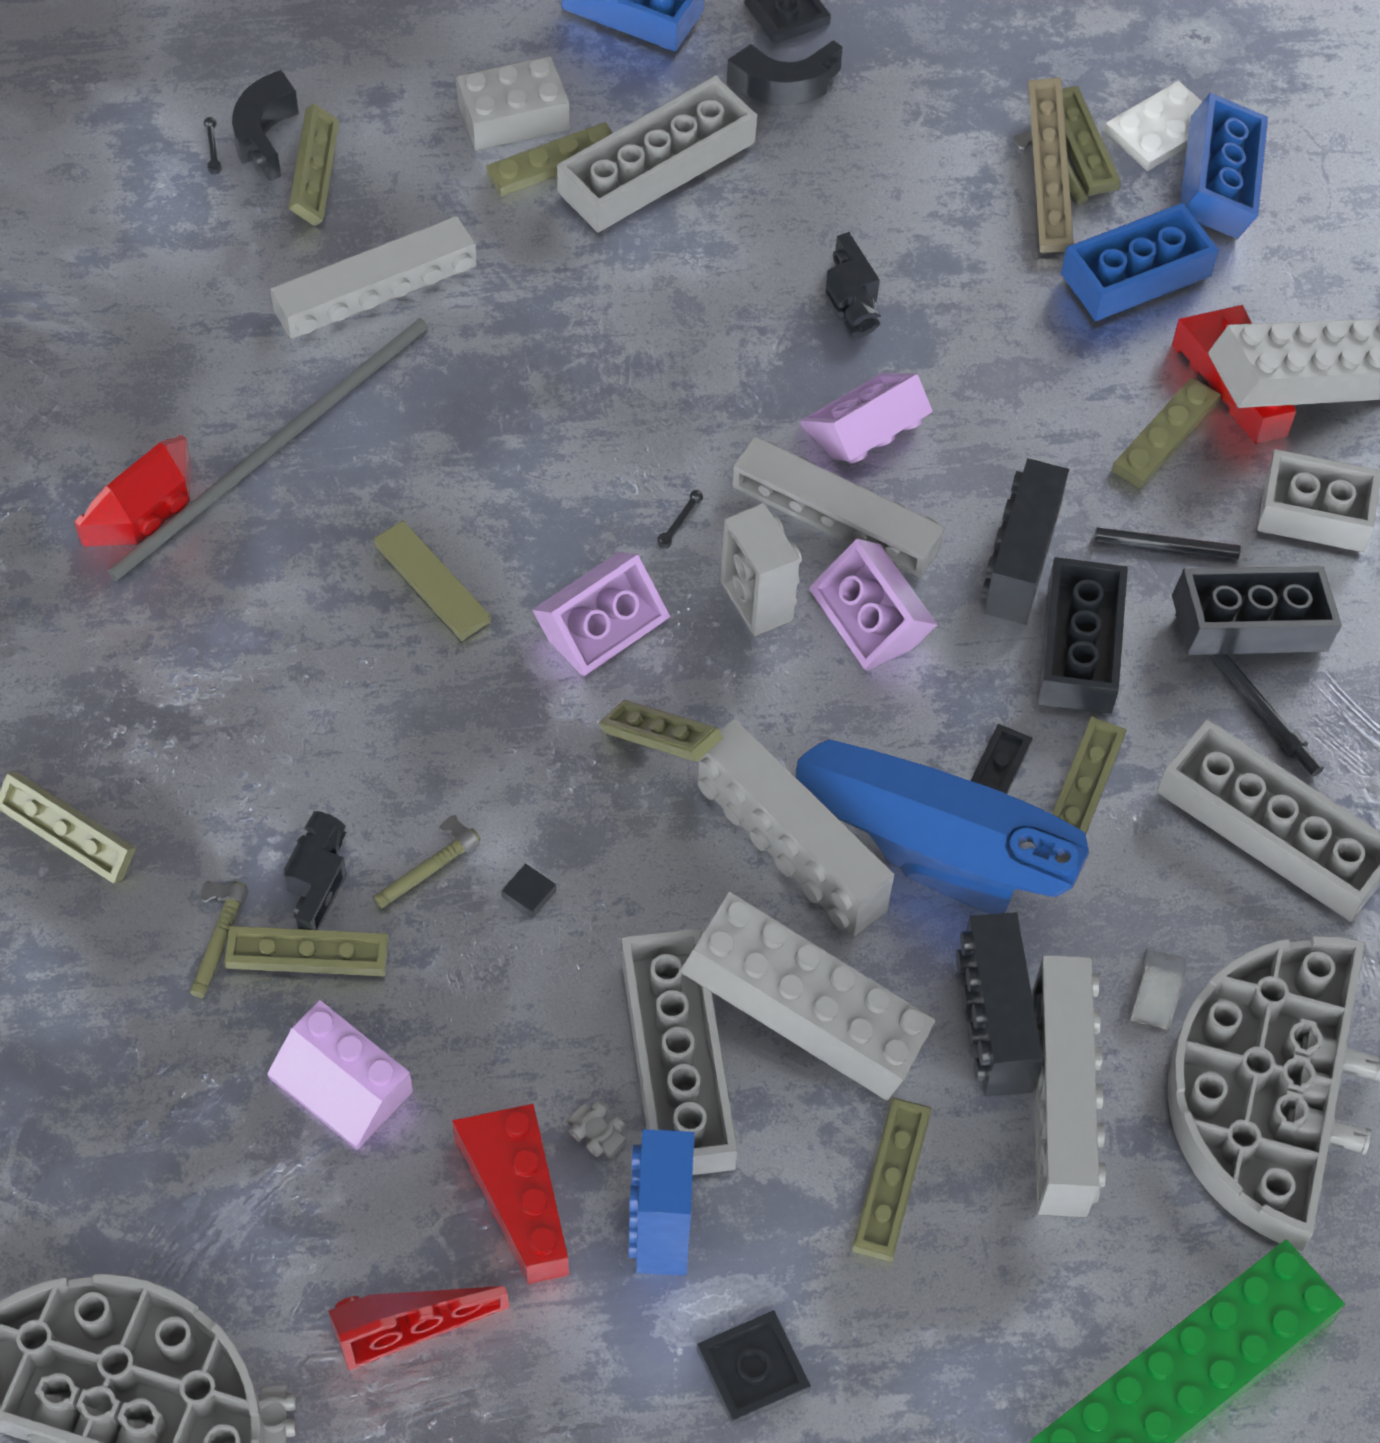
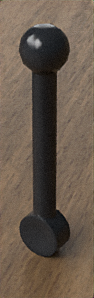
(214, 165)
(665, 539)

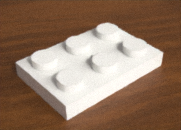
(1155, 126)

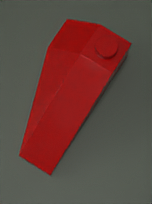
(394, 1321)

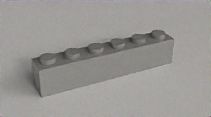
(373, 277)
(837, 505)

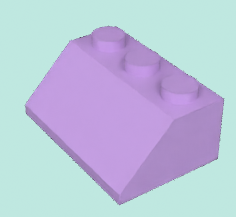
(869, 416)
(872, 604)
(602, 612)
(340, 1075)

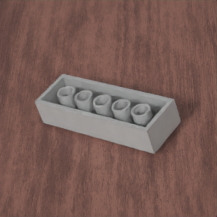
(656, 153)
(1299, 362)
(1276, 819)
(795, 830)
(808, 996)
(678, 1047)
(1067, 1088)

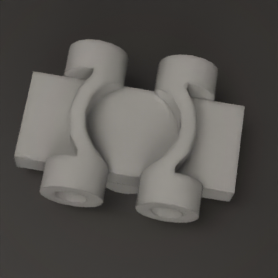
(599, 1134)
(274, 1404)

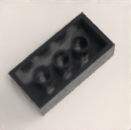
(1023, 540)
(1256, 610)
(1083, 635)
(999, 1004)

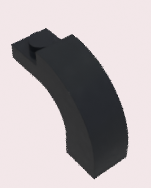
(783, 82)
(255, 112)

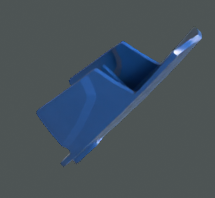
(945, 827)

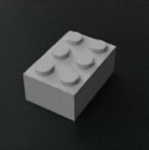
(513, 103)
(1319, 500)
(760, 568)

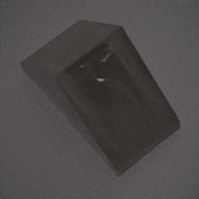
(1158, 989)

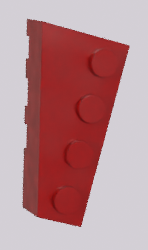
(1195, 338)
(513, 1174)

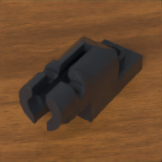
(853, 287)
(316, 869)

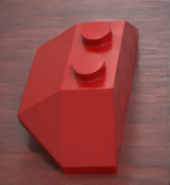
(139, 497)

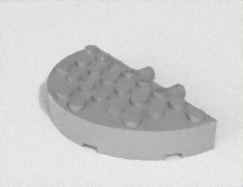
(1262, 1081)
(120, 1366)

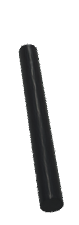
(1167, 543)

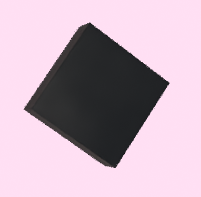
(528, 890)

